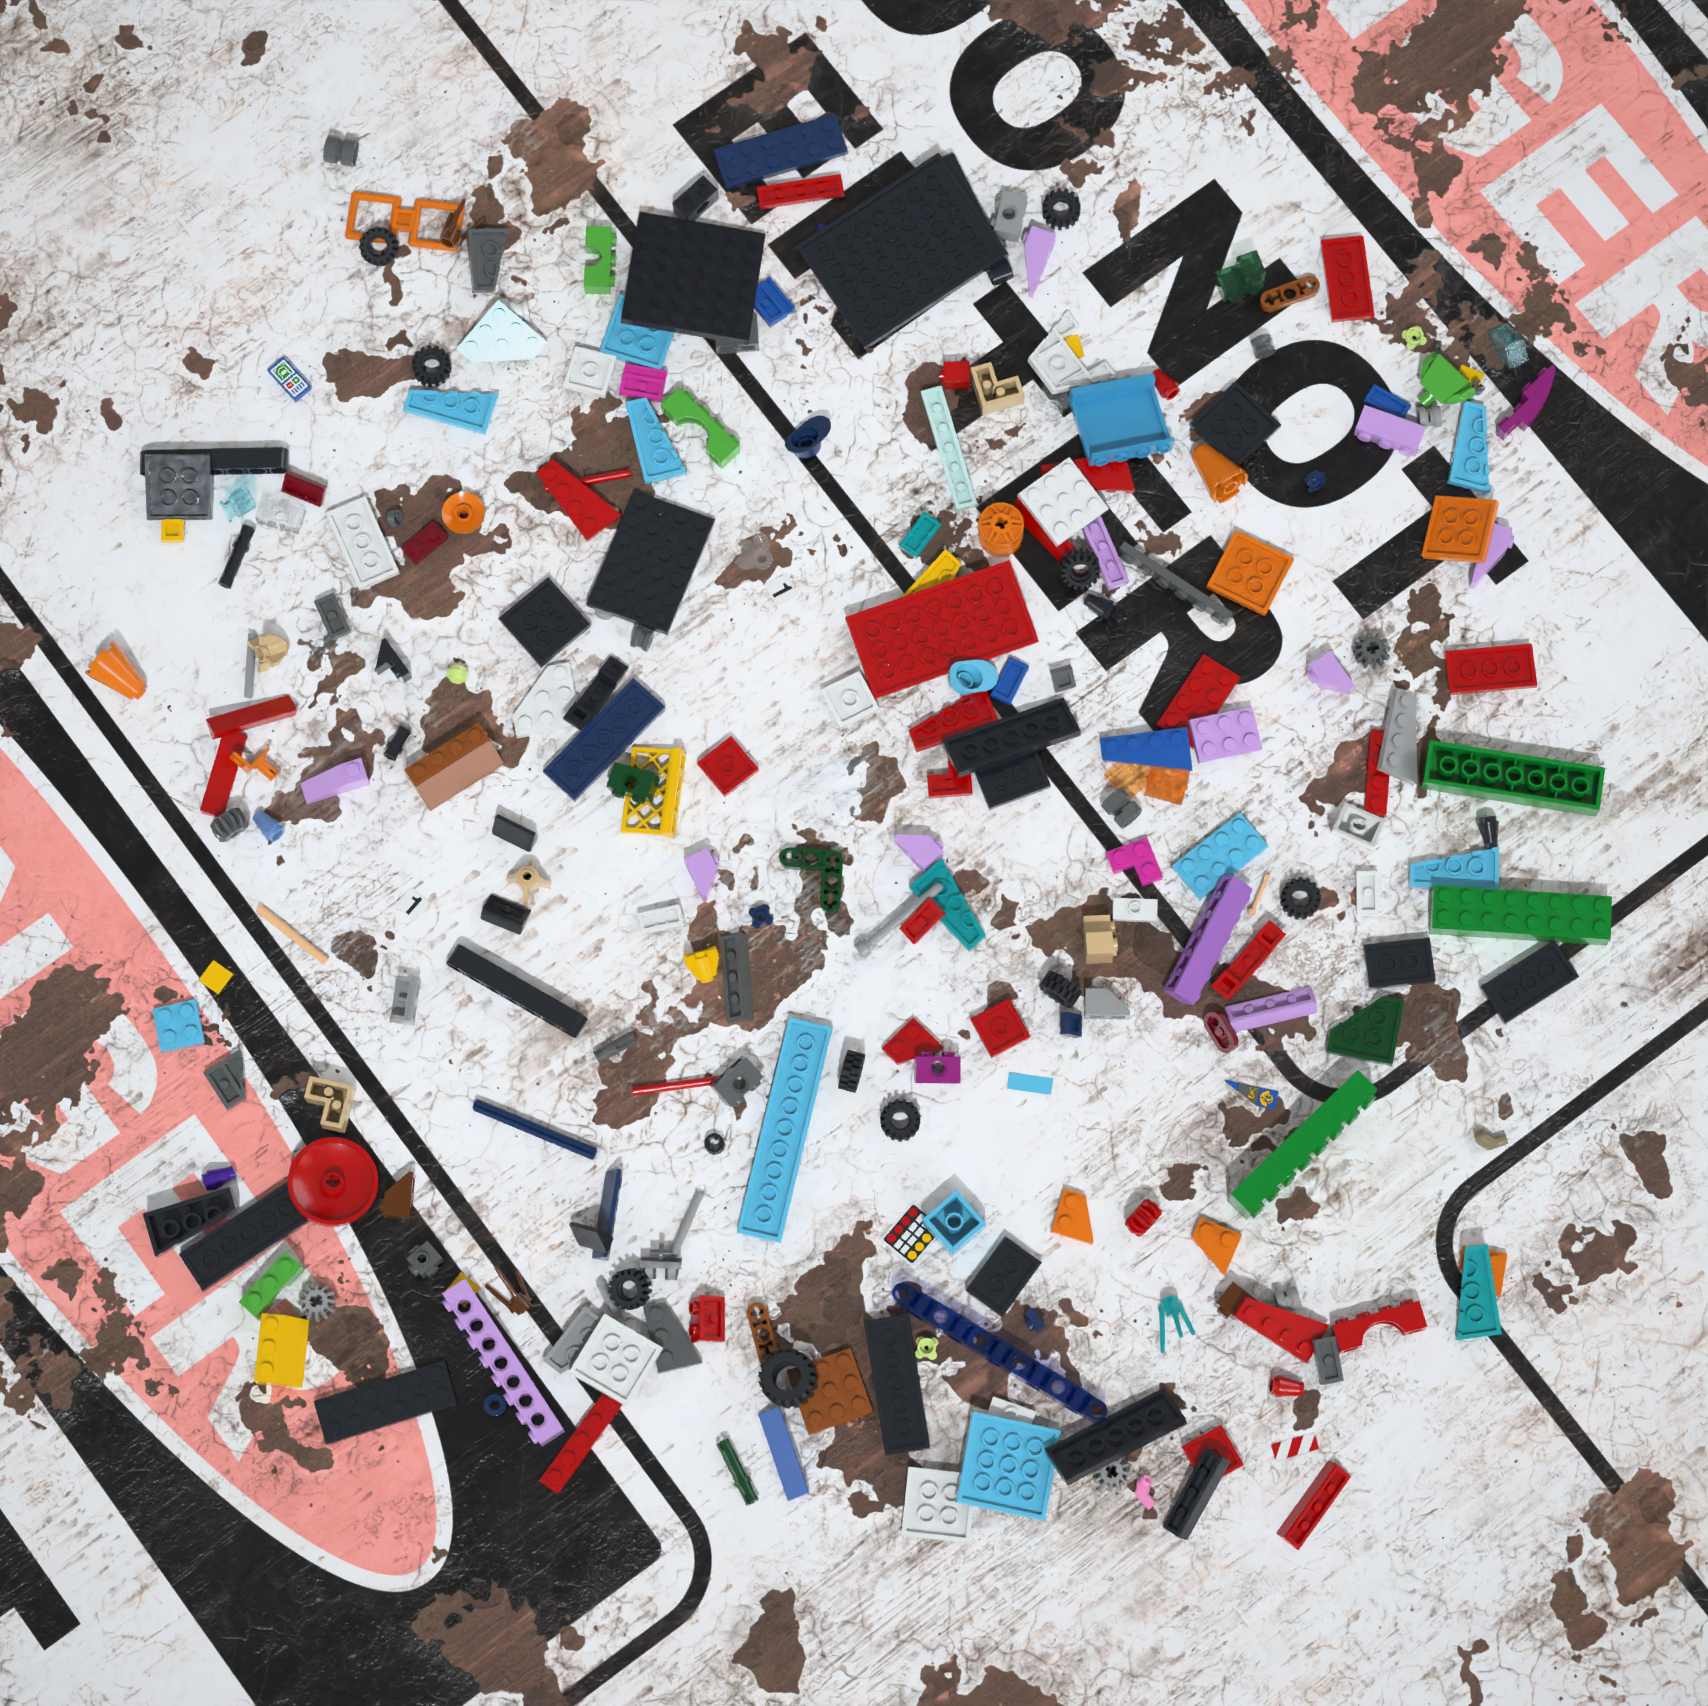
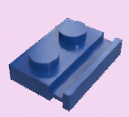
(772, 303)

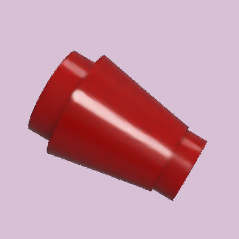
(1165, 385)
(1283, 1386)

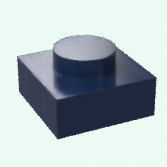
(1070, 1024)
(1033, 1321)

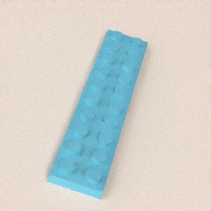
(784, 1130)

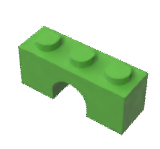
(599, 278)
(277, 1277)

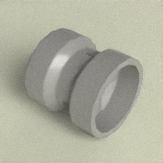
(1429, 417)
(1287, 1299)

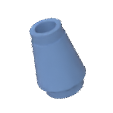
(268, 826)

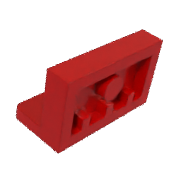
(707, 1319)

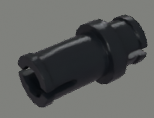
(396, 744)

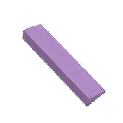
(1271, 1009)

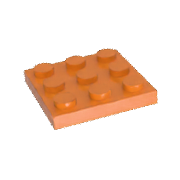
(1460, 529)
(1250, 573)

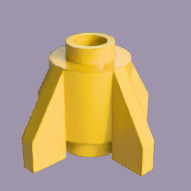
(703, 964)

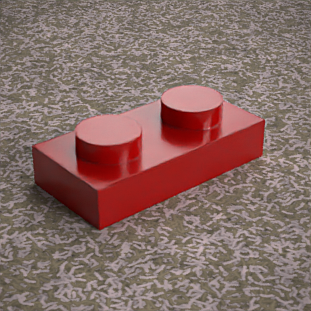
(922, 921)

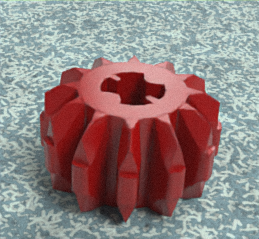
(1143, 1217)

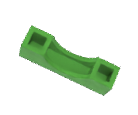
(682, 409)

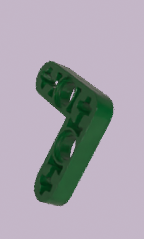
(821, 865)

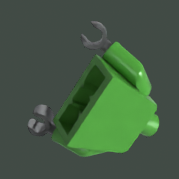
(1444, 381)

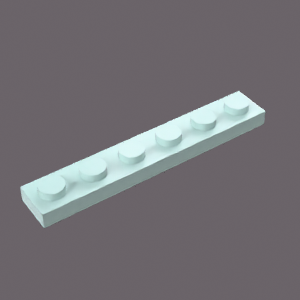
(949, 448)

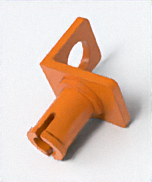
(261, 764)

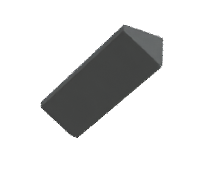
(737, 978)

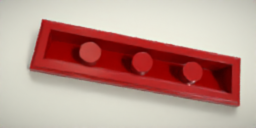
(1033, 526)
(251, 717)
(222, 775)
(1313, 1504)

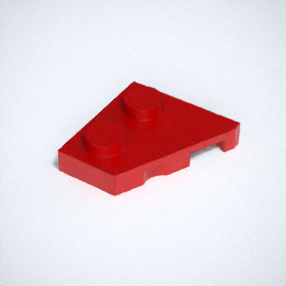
(909, 1042)

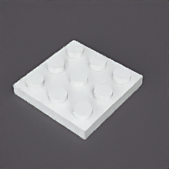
(1062, 502)
(616, 1360)
(932, 1509)

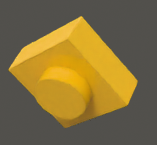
(172, 531)

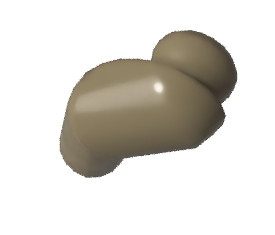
(1489, 1142)

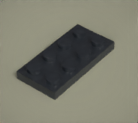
(1529, 982)

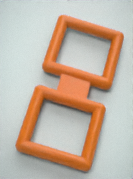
(401, 219)

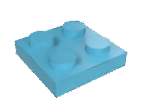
(178, 1026)

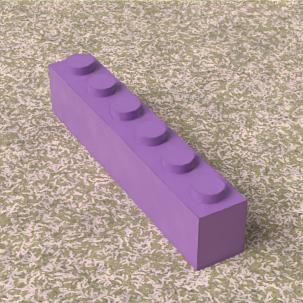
(1208, 940)

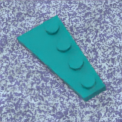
(958, 918)
(1478, 1301)

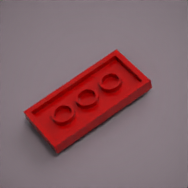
(1347, 279)
(1490, 669)
(1200, 695)

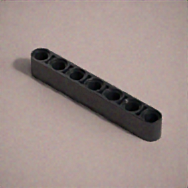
(1001, 271)
(235, 460)
(517, 991)

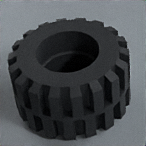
(775, 1364)

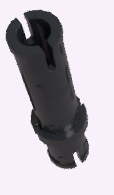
(240, 548)

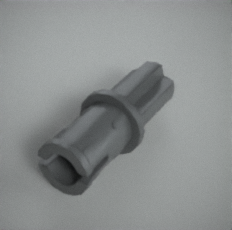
(614, 1047)

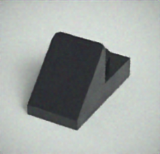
(387, 658)

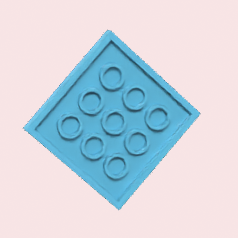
(1007, 1466)

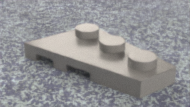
(572, 1341)

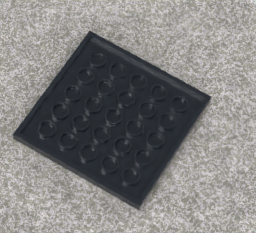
(693, 278)

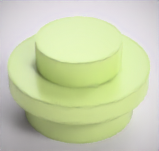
(457, 674)

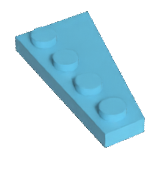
(462, 410)
(653, 446)
(1469, 459)
(1473, 869)

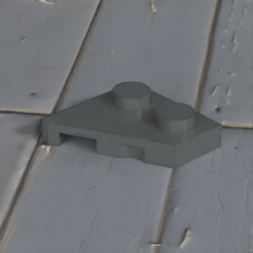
(228, 1080)

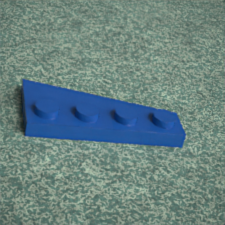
(1155, 748)

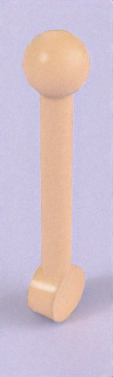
(1252, 911)

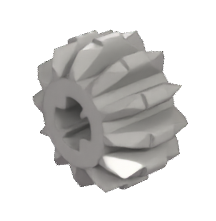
(317, 1294)
(1112, 1481)

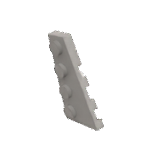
(1399, 742)

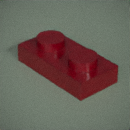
(424, 543)

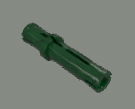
(739, 1476)

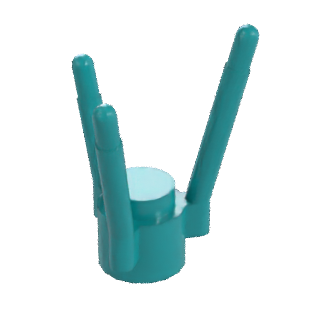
(1172, 1308)

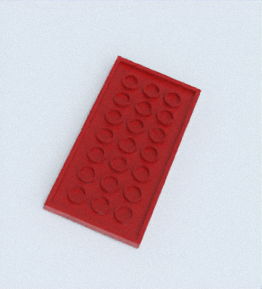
(941, 625)

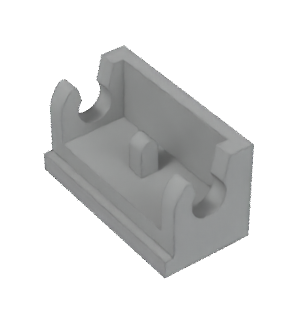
(405, 1000)

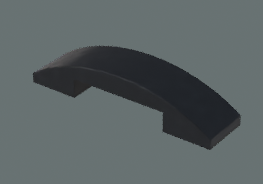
(596, 694)

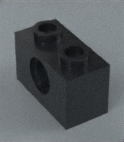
(695, 200)

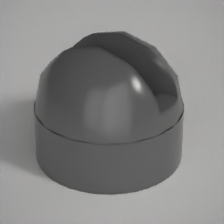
(394, 518)

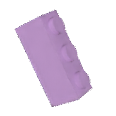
(1389, 431)

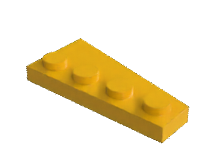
(940, 571)

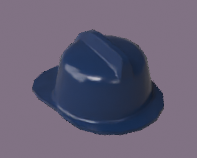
(807, 438)

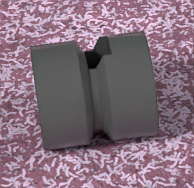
(342, 151)
(1122, 808)

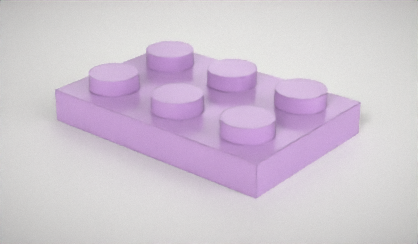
(1225, 735)

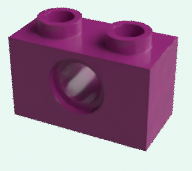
(951, 1068)

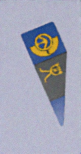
(1257, 1095)

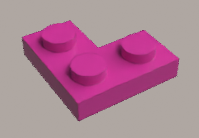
(1136, 855)

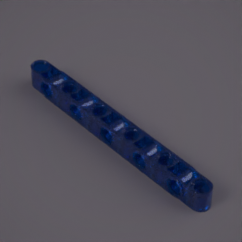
(999, 1352)

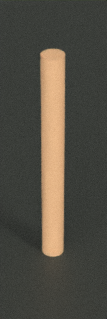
(294, 936)

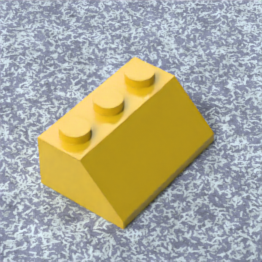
(281, 1351)

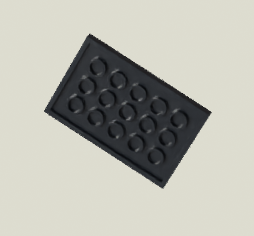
(650, 562)

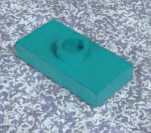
(920, 535)

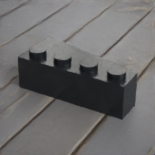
(183, 1220)

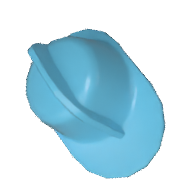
(972, 676)

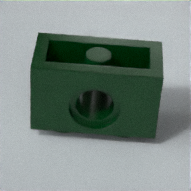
(624, 774)

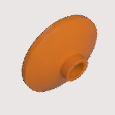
(463, 503)

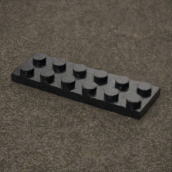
(1011, 737)
(243, 1238)
(896, 1385)
(385, 1403)
(1115, 1436)

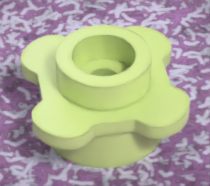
(1418, 333)
(931, 1352)

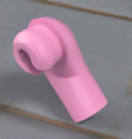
(1142, 1491)

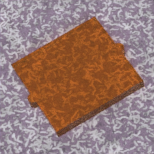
(1129, 777)
(1167, 784)

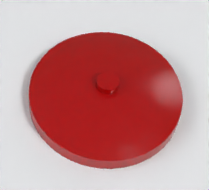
(332, 1182)

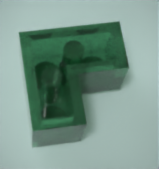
(1242, 278)

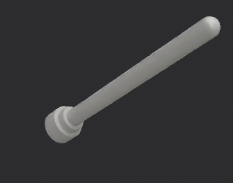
(866, 946)

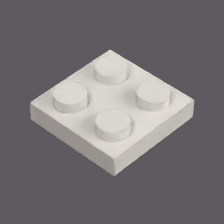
(590, 372)
(849, 700)

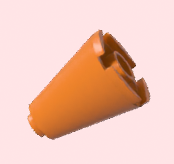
(1218, 473)
(117, 673)

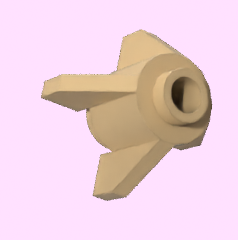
(269, 650)
(530, 885)

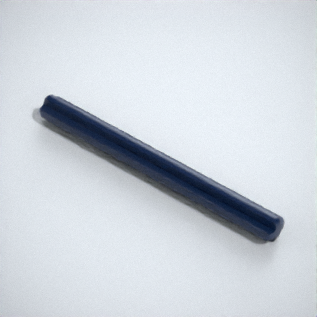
(534, 1129)

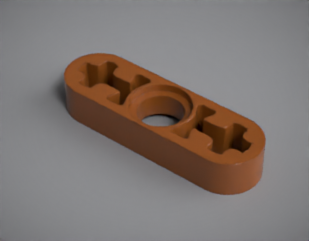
(1306, 293)
(752, 1320)

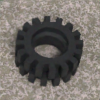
(1064, 197)
(369, 237)
(427, 354)
(1080, 579)
(1300, 885)
(1060, 989)
(851, 1071)
(903, 1133)
(642, 1289)

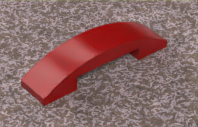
(1248, 961)

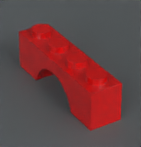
(1406, 1318)

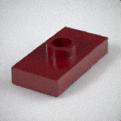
(304, 488)

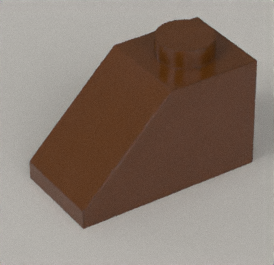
(399, 1199)
(1230, 1300)

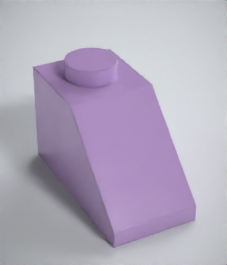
(1329, 674)
(920, 849)
(702, 871)

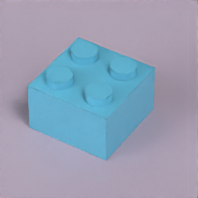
(954, 1223)

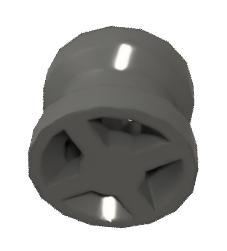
(1262, 346)
(642, 639)

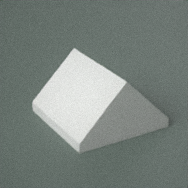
(1358, 826)

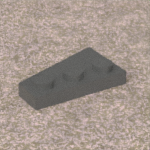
(485, 255)
(667, 1333)

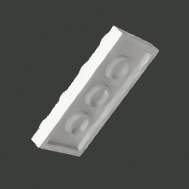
(362, 543)

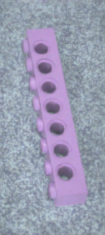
(463, 1293)

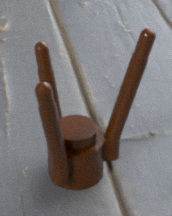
(451, 234)
(519, 1302)

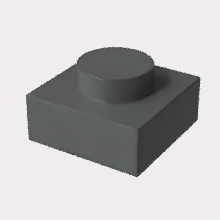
(1062, 678)

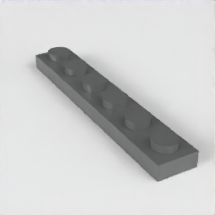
(1180, 587)

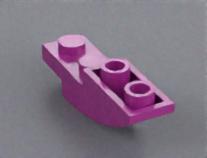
(1531, 403)

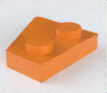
(1073, 1218)

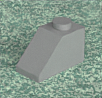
(1103, 1004)

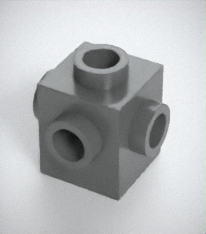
(420, 1253)

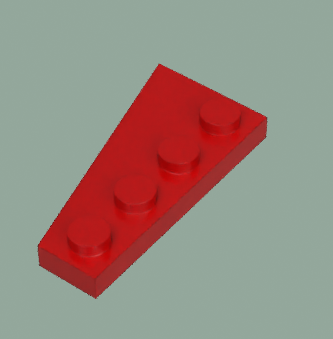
(581, 504)
(1281, 1327)

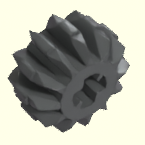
(1365, 656)
(229, 824)

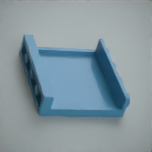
(1120, 420)

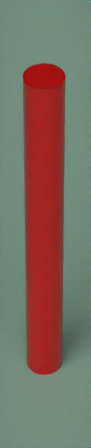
(599, 478)
(675, 1085)

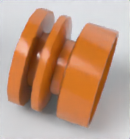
(996, 540)

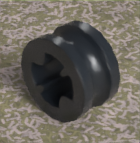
(721, 1144)

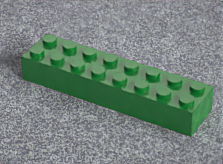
(1513, 778)
(1520, 915)
(1302, 1144)

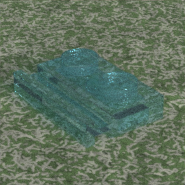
(238, 504)

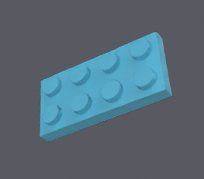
(1219, 855)

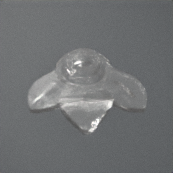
(1045, 401)
(751, 551)

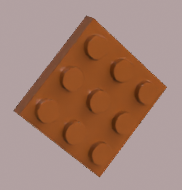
(838, 1396)

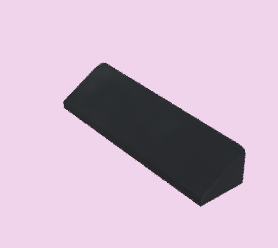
(1196, 1494)

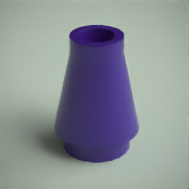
(218, 1177)

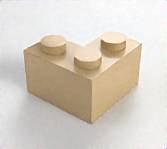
(995, 394)
(1099, 939)
(337, 1101)

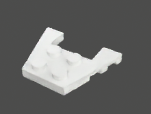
(1059, 365)

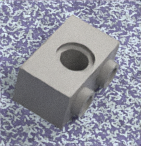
(1009, 204)

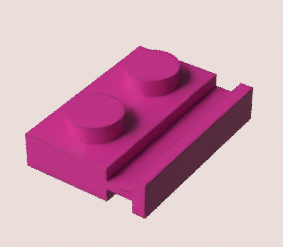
(643, 382)

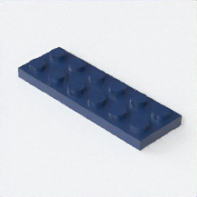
(780, 151)
(604, 739)

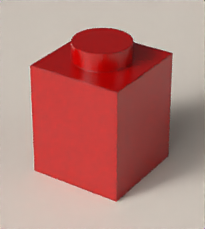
(955, 375)

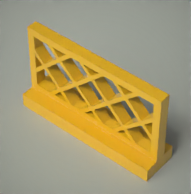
(671, 797)

